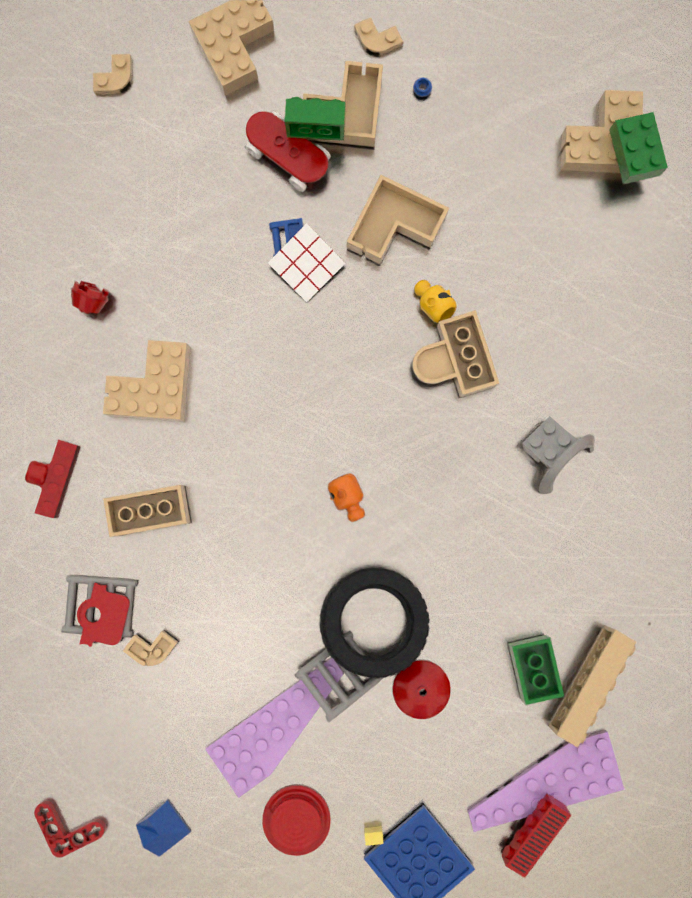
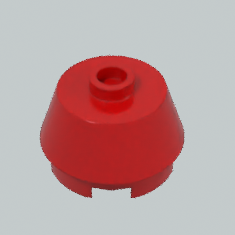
(88, 297)

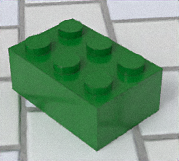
(315, 118)
(638, 148)
(536, 669)

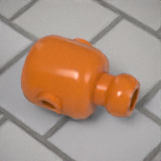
(346, 495)

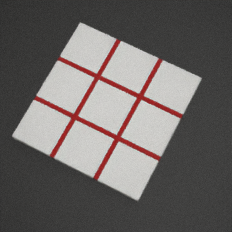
(306, 262)

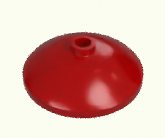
(419, 676)

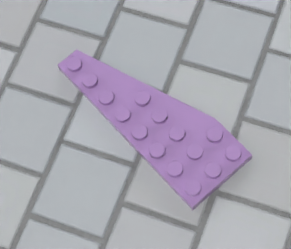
(261, 741)
(566, 774)

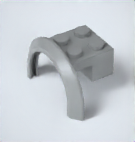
(554, 448)

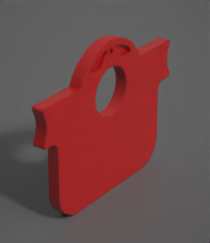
(113, 617)

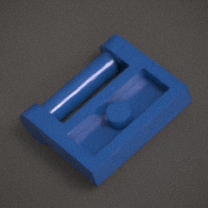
(291, 229)

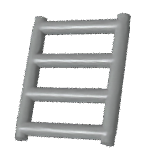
(111, 583)
(346, 701)

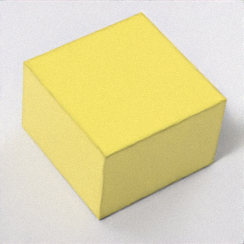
(373, 835)

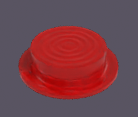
(296, 820)

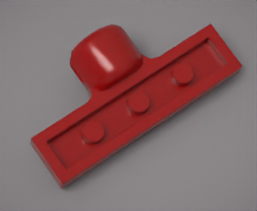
(51, 477)

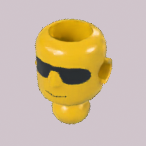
(435, 301)

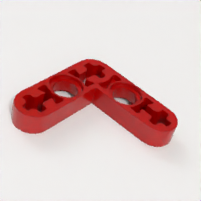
(61, 836)

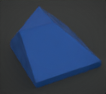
(162, 829)

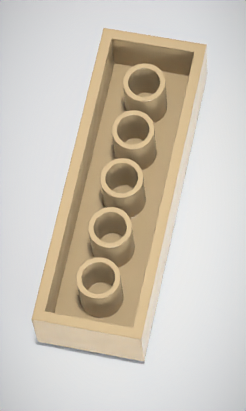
(592, 685)

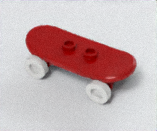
(295, 155)

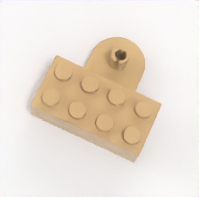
(458, 355)

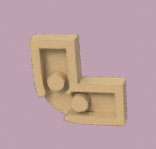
(377, 42)
(117, 79)
(150, 654)

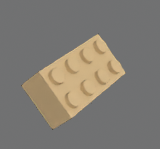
(146, 510)

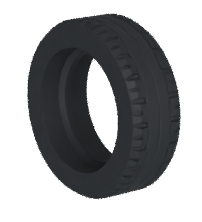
(415, 634)

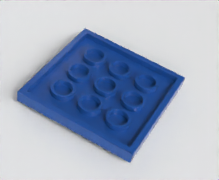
(419, 859)

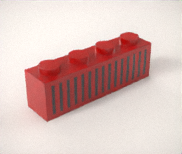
(535, 835)

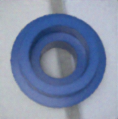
(422, 82)

